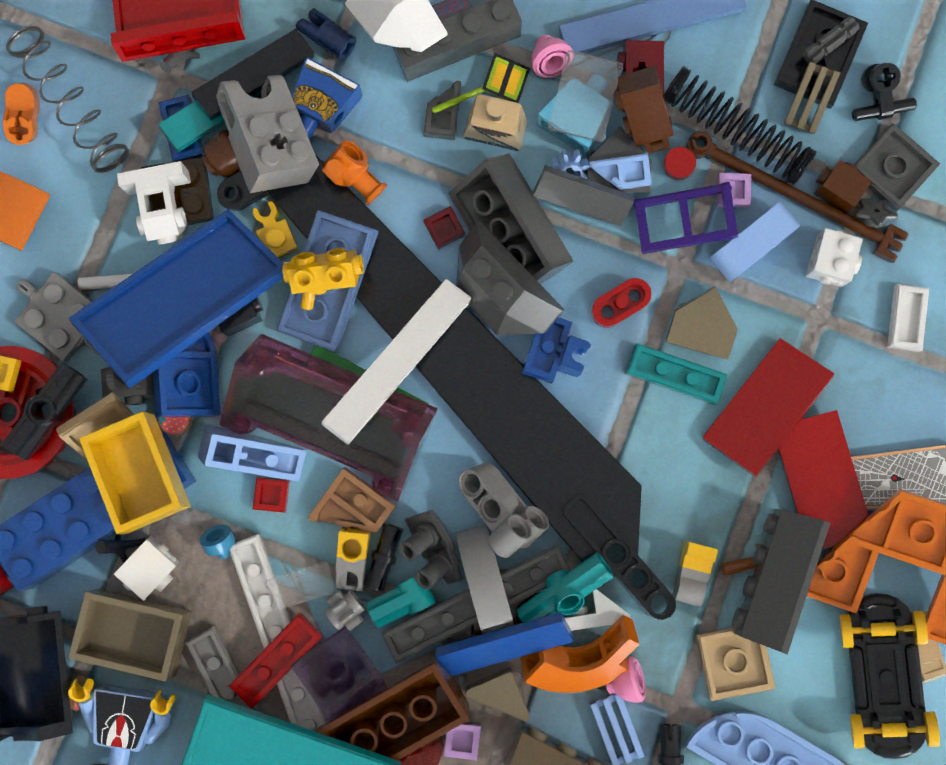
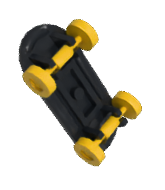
(888, 677)

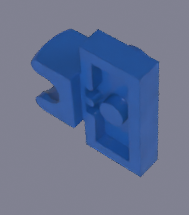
(554, 352)

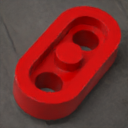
(620, 303)

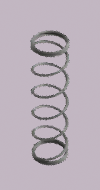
(21, 54)

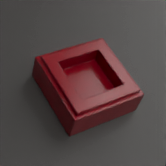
(444, 227)

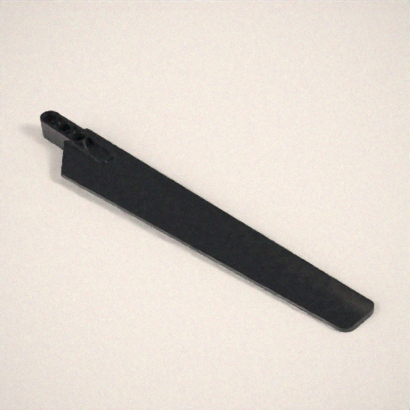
(511, 414)

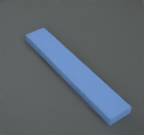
(643, 21)

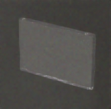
(585, 96)

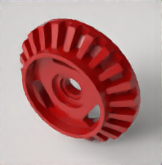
(32, 376)

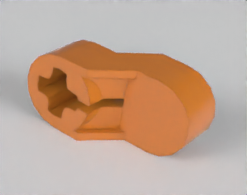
(21, 113)

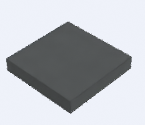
(896, 166)

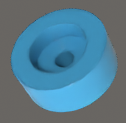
(217, 541)

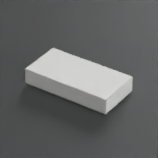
(908, 317)

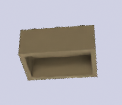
(130, 634)

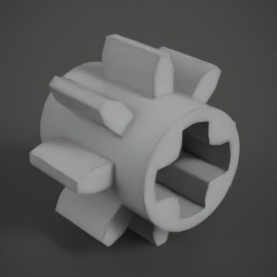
(345, 610)

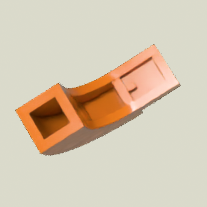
(584, 666)

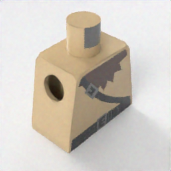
(496, 123)

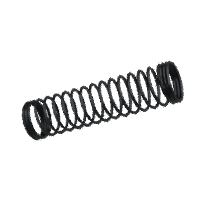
(797, 164)

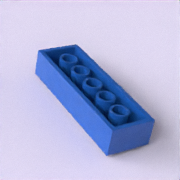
(62, 527)

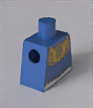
(323, 97)

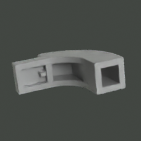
(484, 579)

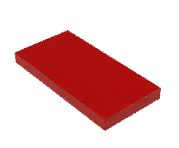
(768, 407)
(823, 475)

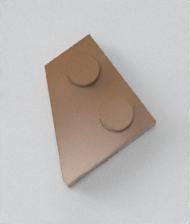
(352, 504)

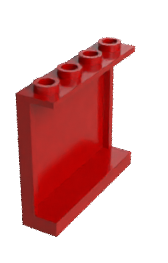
(173, 26)

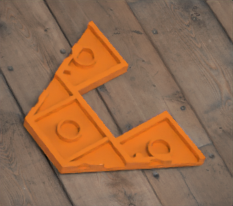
(902, 528)

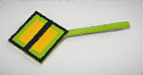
(503, 79)

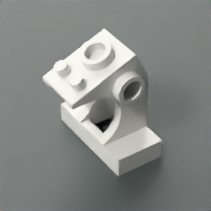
(163, 224)

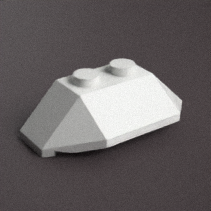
(399, 22)

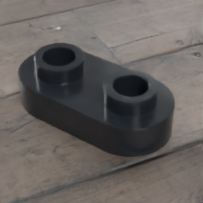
(242, 196)

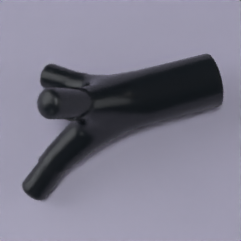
(118, 546)

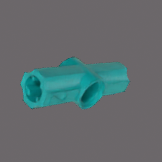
(567, 589)

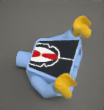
(122, 717)

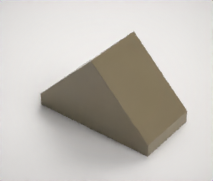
(501, 693)

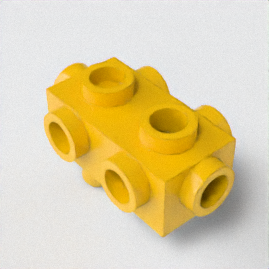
(317, 273)

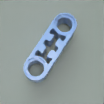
(755, 241)

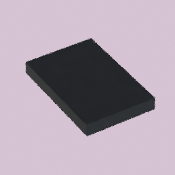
(815, 23)

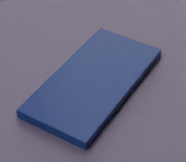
(178, 297)

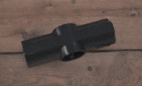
(31, 427)

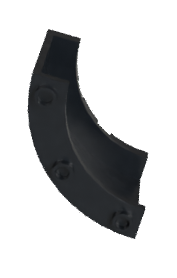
(33, 677)

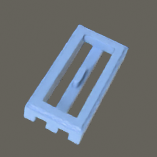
(626, 755)

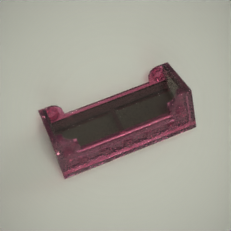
(295, 391)

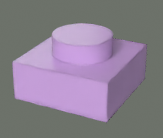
(740, 189)
(463, 741)

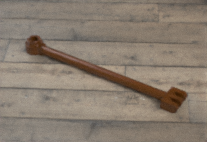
(883, 239)

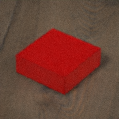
(271, 495)

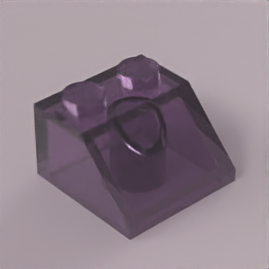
(338, 674)

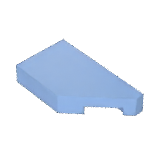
(624, 171)

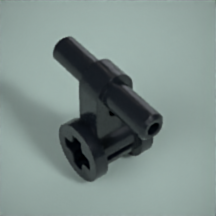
(883, 106)

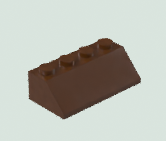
(403, 714)

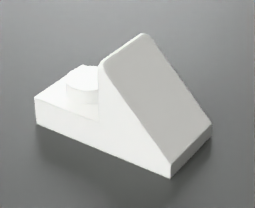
(604, 613)

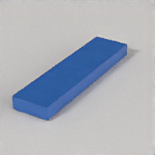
(505, 644)

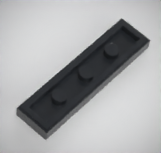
(276, 58)

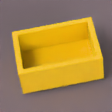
(134, 472)

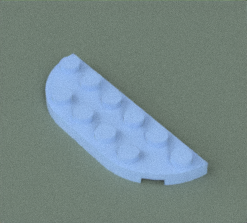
(753, 740)

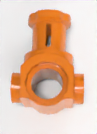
(349, 168)

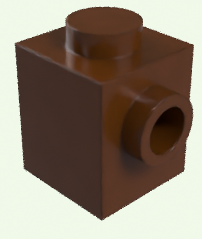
(841, 185)

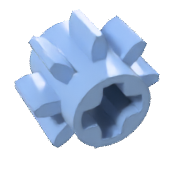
(571, 159)

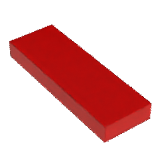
(275, 660)

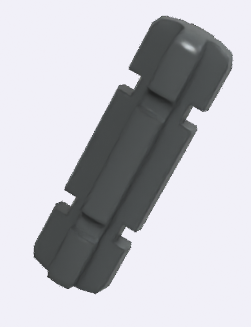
(831, 40)

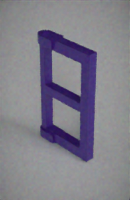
(688, 239)

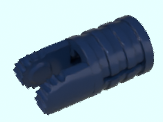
(327, 34)

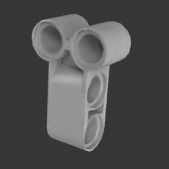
(501, 509)

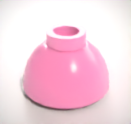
(549, 56)
(630, 684)

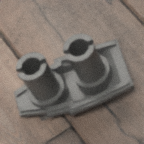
(435, 544)

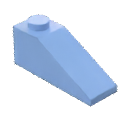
(250, 454)

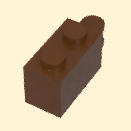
(645, 109)

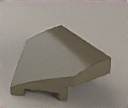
(703, 325)

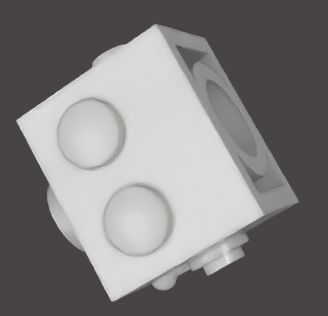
(834, 257)
(147, 568)

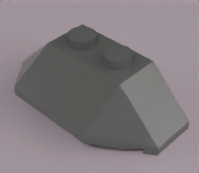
(502, 288)

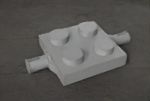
(49, 313)

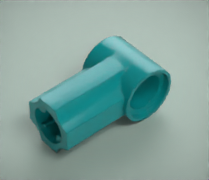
(404, 599)

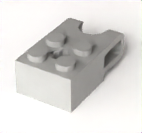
(267, 135)

